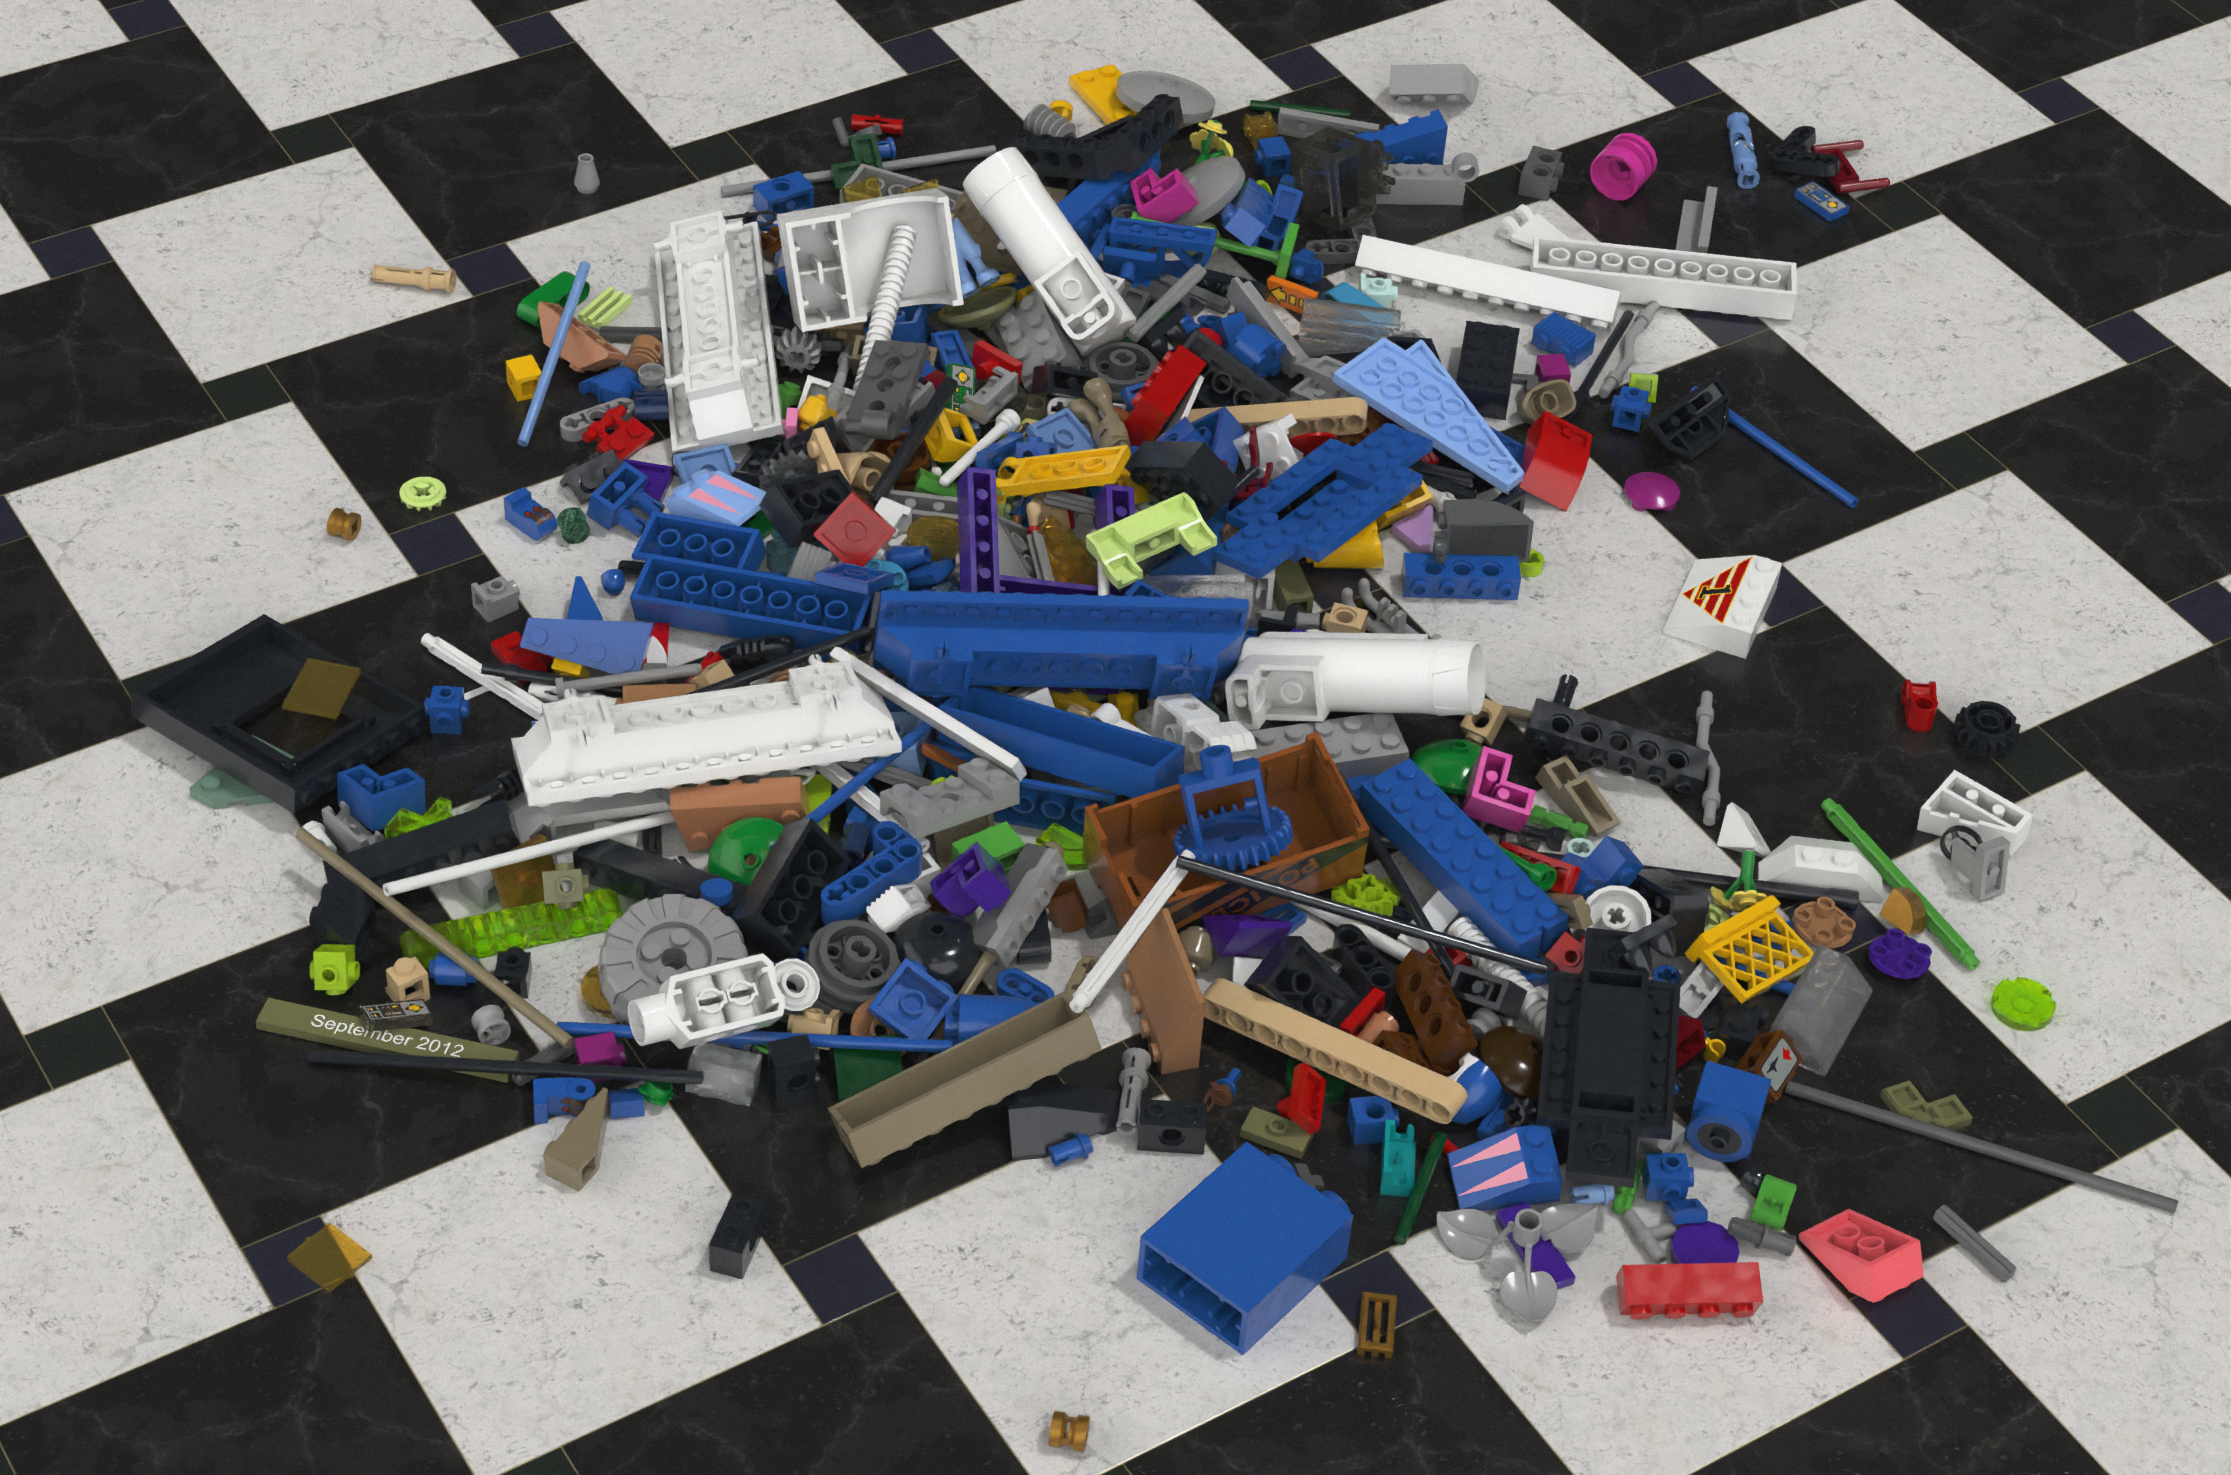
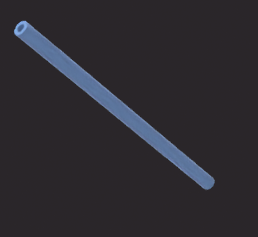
(553, 354)

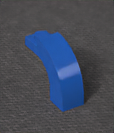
(1283, 210)

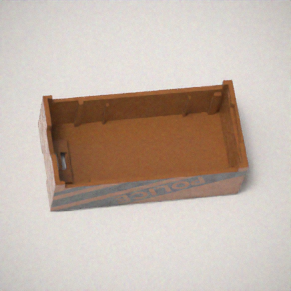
(1133, 840)

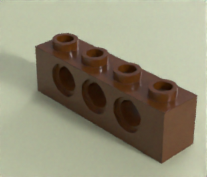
(1433, 1009)

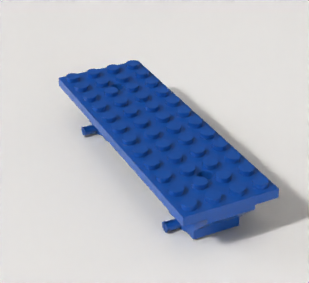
(1052, 640)

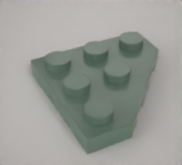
(219, 789)

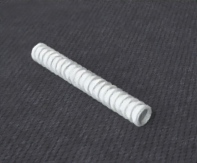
(889, 292)
(1534, 1005)

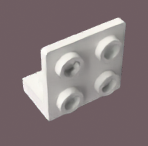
(1273, 446)

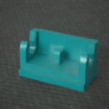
(1397, 1161)

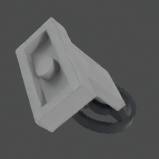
(1981, 864)

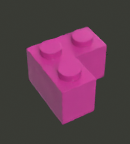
(1164, 197)
(1493, 797)

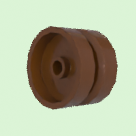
(920, 459)

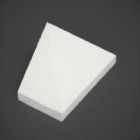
(1740, 832)

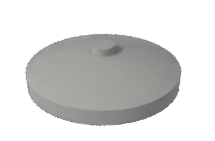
(1140, 87)
(1215, 186)

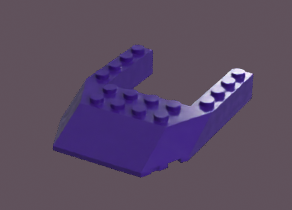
(980, 541)

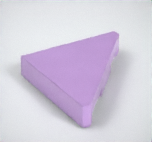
(1416, 529)

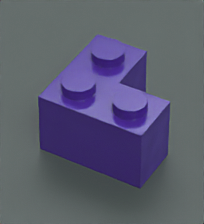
(972, 882)

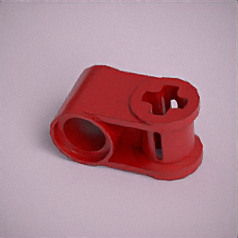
(1919, 704)

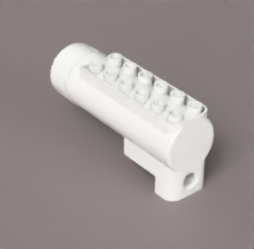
(1048, 251)
(1322, 673)

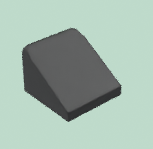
(1101, 921)

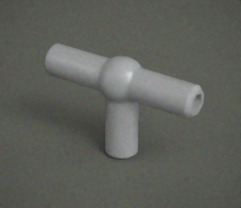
(1648, 1236)

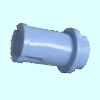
(1592, 1194)

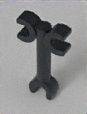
(1553, 837)

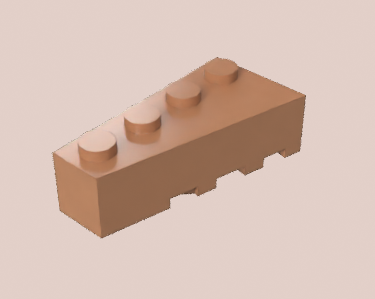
(708, 810)

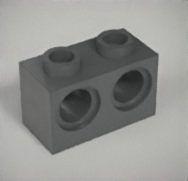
(1541, 173)

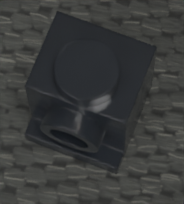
(514, 966)

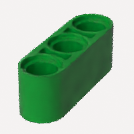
(553, 291)

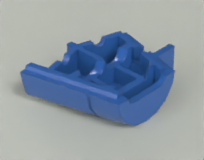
(612, 384)

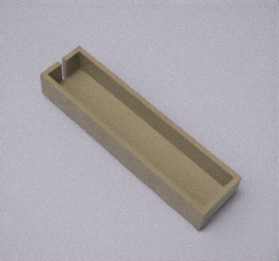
(964, 1079)

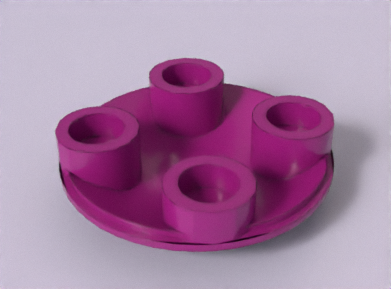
(1651, 491)

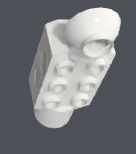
(722, 1001)

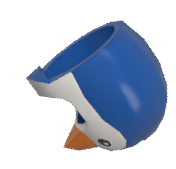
(1481, 1087)

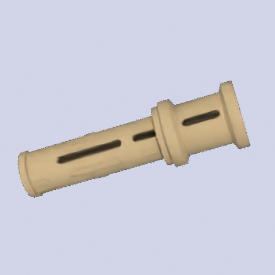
(426, 278)

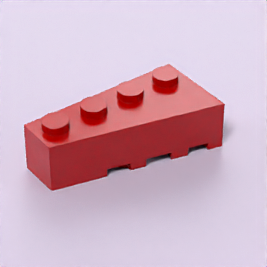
(1162, 394)

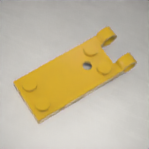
(1098, 90)
(1061, 471)

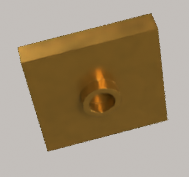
(523, 881)

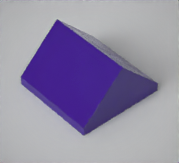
(1244, 933)

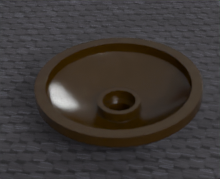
(1514, 1058)

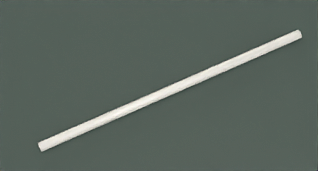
(526, 853)

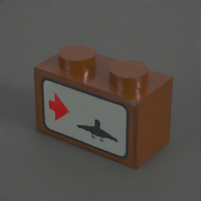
(1771, 1057)

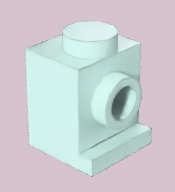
(1378, 290)

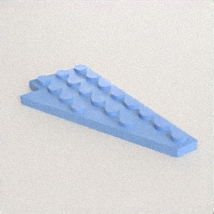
(1426, 400)

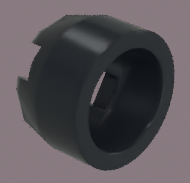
(1753, 1178)

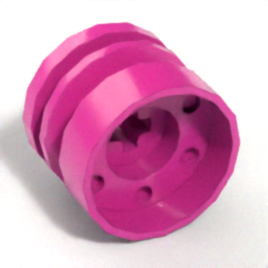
(1623, 166)

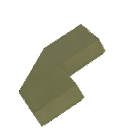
(1944, 1112)

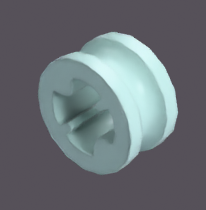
(1580, 847)

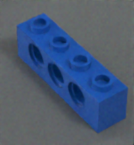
(1461, 576)

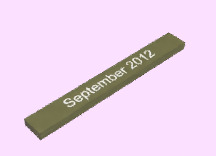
(351, 1033)

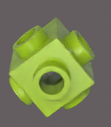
(334, 968)

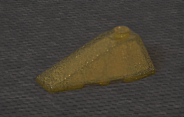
(1067, 554)

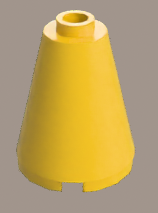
(1359, 552)

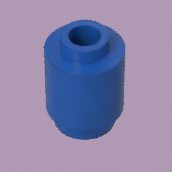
(448, 972)

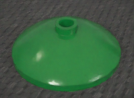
(1448, 763)
(740, 841)

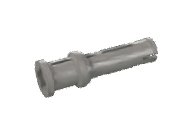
(1132, 1080)

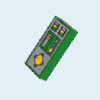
(966, 384)

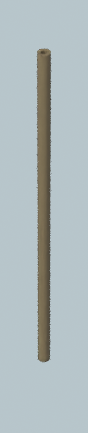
(435, 939)

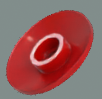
(1310, 441)

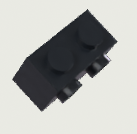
(1059, 381)

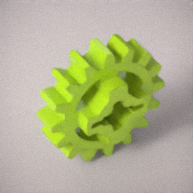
(1368, 894)

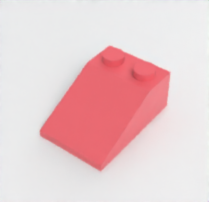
(1865, 1254)

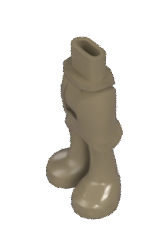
(1107, 430)

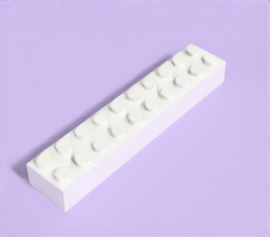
(1673, 276)

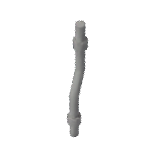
(1615, 376)
(836, 390)
(1711, 797)

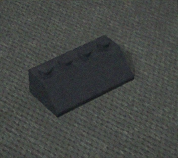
(1227, 378)

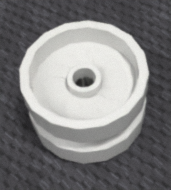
(1618, 910)

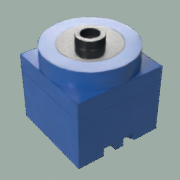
(1727, 1113)

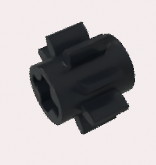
(1521, 1113)

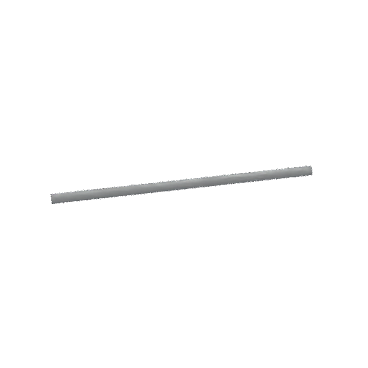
(887, 165)

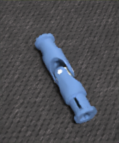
(1742, 149)

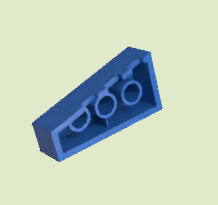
(1247, 212)

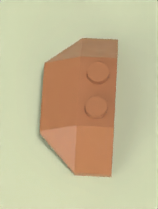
(582, 345)

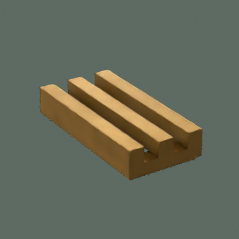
(1374, 1346)

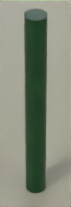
(1275, 107)
(1420, 1188)

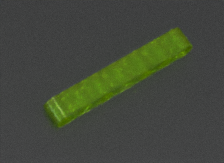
(518, 927)

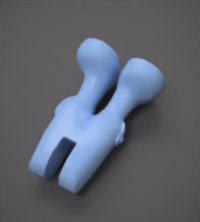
(969, 250)

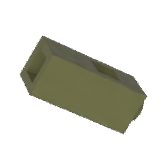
(1292, 587)

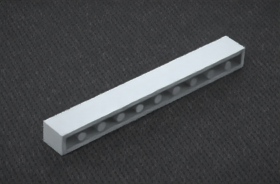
(1488, 281)

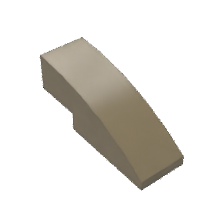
(1577, 795)

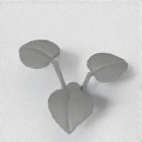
(1527, 1293)

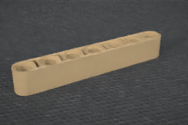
(1333, 415)

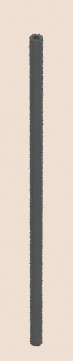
(1982, 1146)

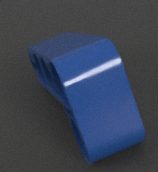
(894, 862)

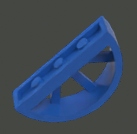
(1164, 235)

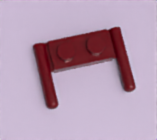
(1847, 179)

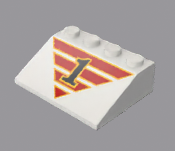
(1724, 602)

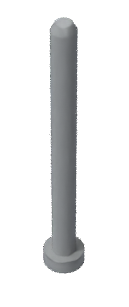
(627, 678)

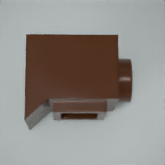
(1068, 907)

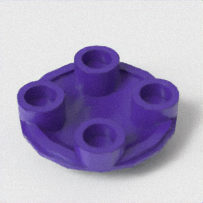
(1899, 955)

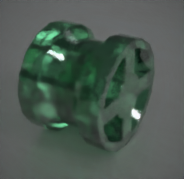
(573, 525)

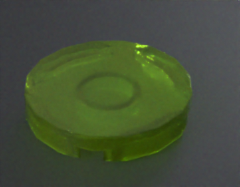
(2023, 1004)

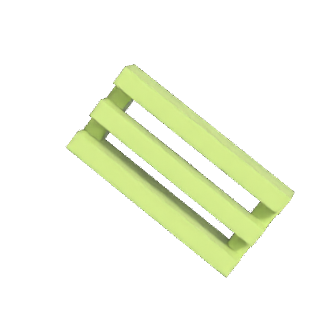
(601, 306)

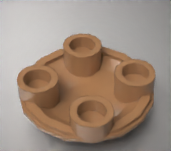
(1823, 923)

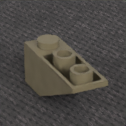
(578, 1150)

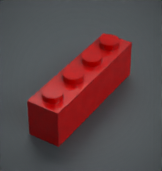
(1689, 1289)

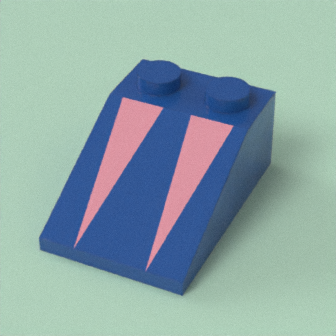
(1507, 1170)

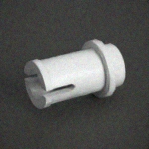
(318, 830)

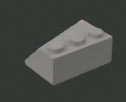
(1013, 549)

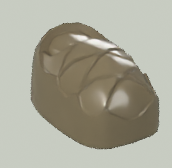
(1552, 396)

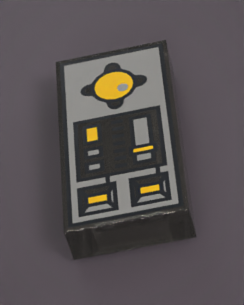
(396, 1015)

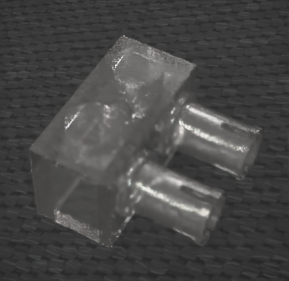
(727, 1072)

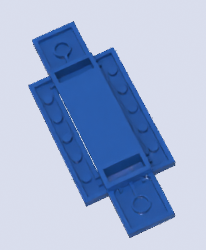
(1367, 485)

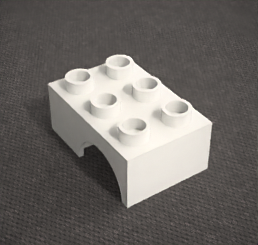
(840, 251)

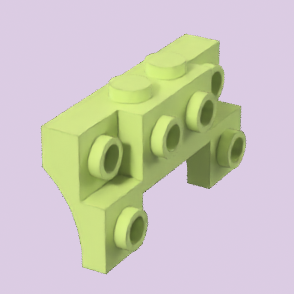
(1147, 534)

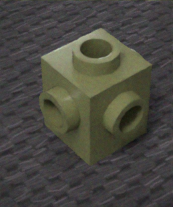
(552, 888)

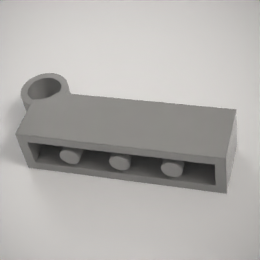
(1430, 183)

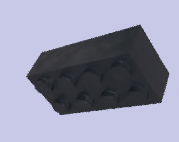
(1488, 367)
(1181, 467)
(788, 888)

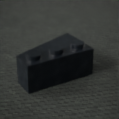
(1672, 895)

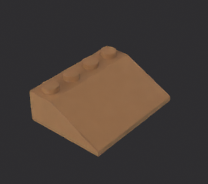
(1165, 996)

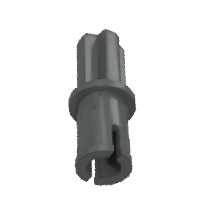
(1762, 1236)

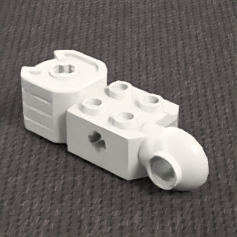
(1195, 726)

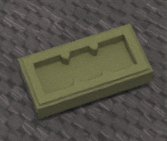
(1275, 1132)

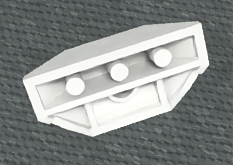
(1822, 865)

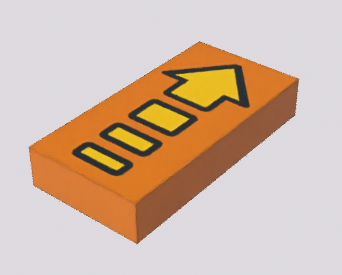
(1288, 294)

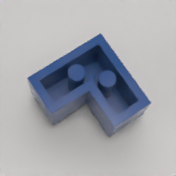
(378, 798)
(1607, 865)

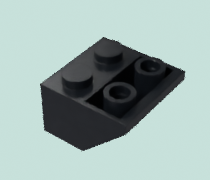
(343, 915)

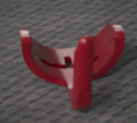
(1256, 484)

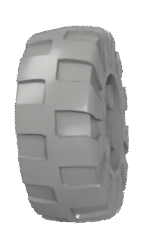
(662, 941)

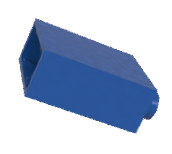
(1245, 1246)

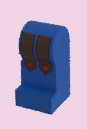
(528, 514)
(560, 1097)

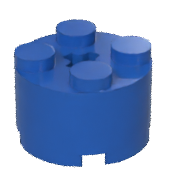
(1259, 350)

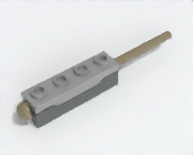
(1005, 928)

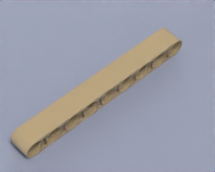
(1334, 1051)

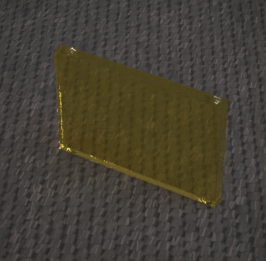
(321, 688)

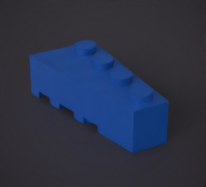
(1415, 141)
(599, 644)

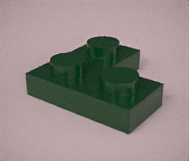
(864, 151)

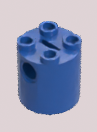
(978, 1013)

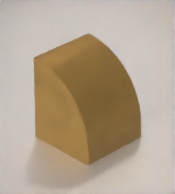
(1905, 911)

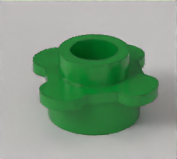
(657, 1092)

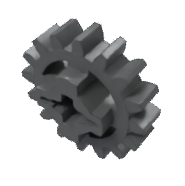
(787, 468)

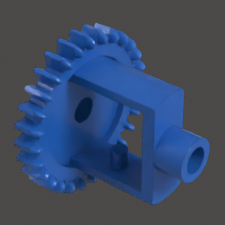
(1237, 837)

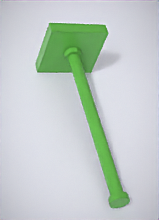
(1280, 258)

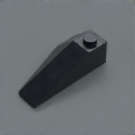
(1055, 1113)

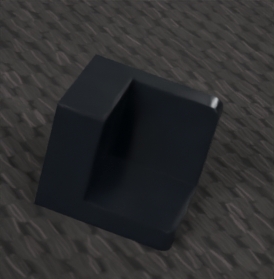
(1274, 625)

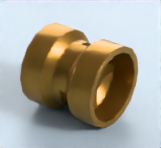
(1077, 1431)

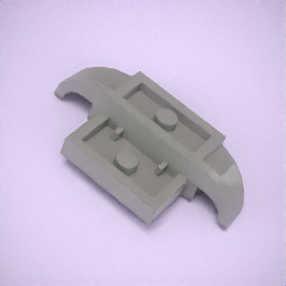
(1317, 379)

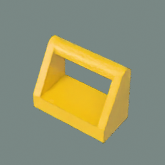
(941, 440)

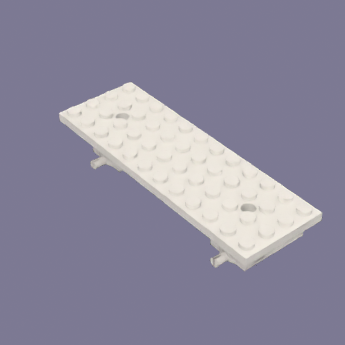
(720, 335)
(604, 750)

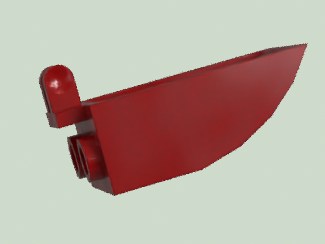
(1554, 460)

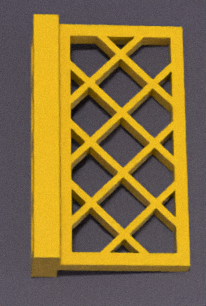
(1738, 932)

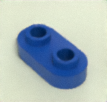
(1023, 985)

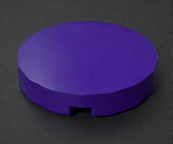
(1703, 1244)

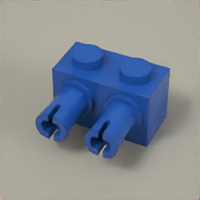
(618, 495)

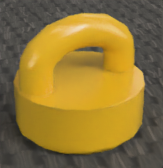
(1063, 108)

